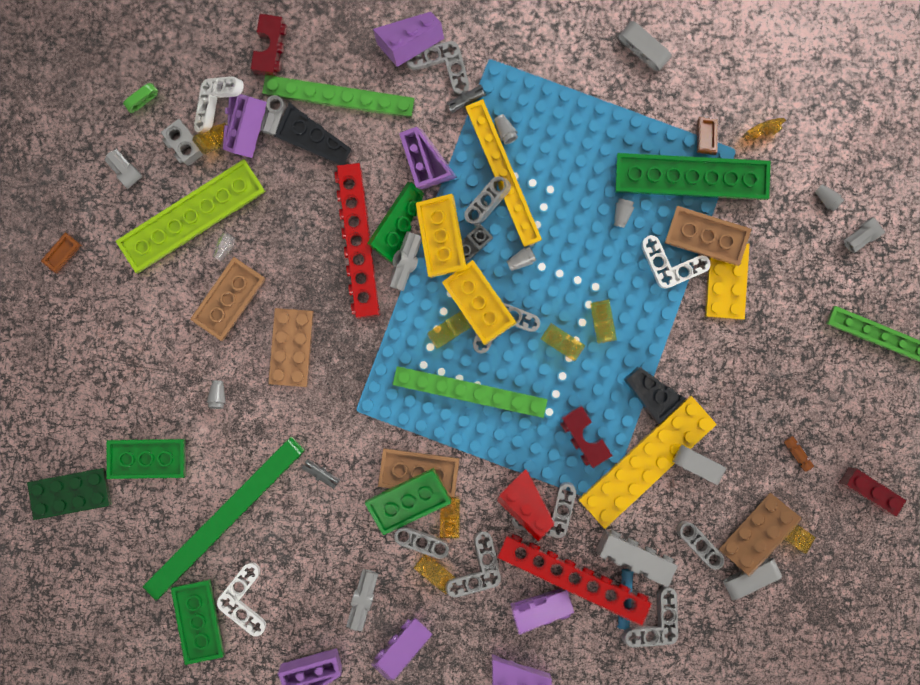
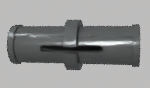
(466, 98)
(320, 474)

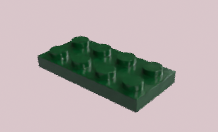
(69, 493)

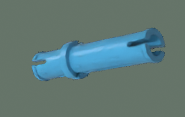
(627, 580)

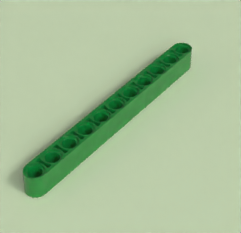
(223, 518)

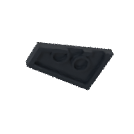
(653, 394)

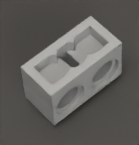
(181, 143)

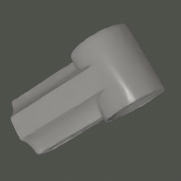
(272, 117)
(126, 172)
(866, 233)

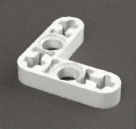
(209, 93)
(671, 272)
(235, 599)

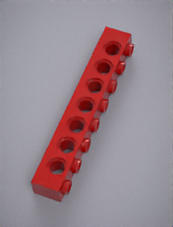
(353, 173)
(636, 613)

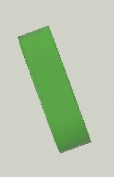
(140, 97)

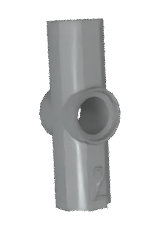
(405, 261)
(362, 600)

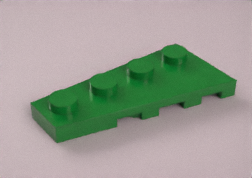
(392, 229)

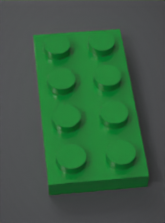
(145, 458)
(408, 501)
(197, 622)

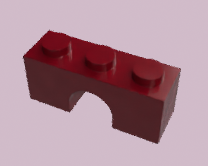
(267, 61)
(574, 423)
(873, 491)

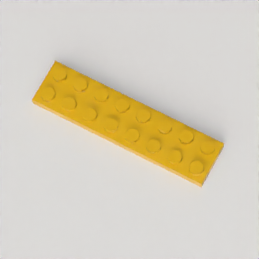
(646, 462)

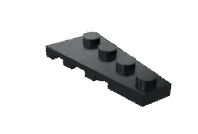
(311, 137)

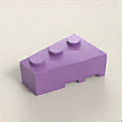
(409, 37)
(243, 124)
(424, 159)
(542, 609)
(401, 649)
(312, 670)
(511, 673)

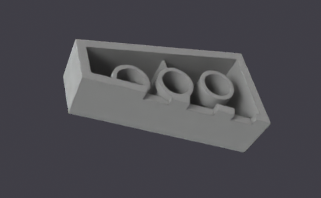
(636, 558)

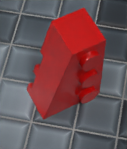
(527, 506)

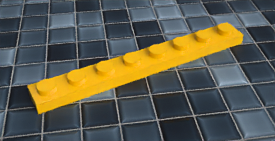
(501, 167)

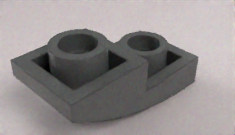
(475, 242)

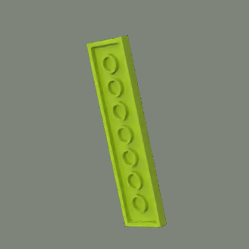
(190, 216)

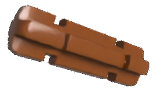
(799, 454)

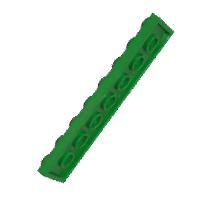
(692, 176)

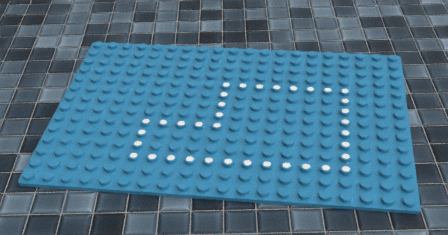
(568, 181)

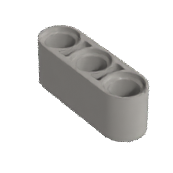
(645, 46)
(496, 197)
(699, 465)
(411, 542)
(708, 548)
(742, 585)

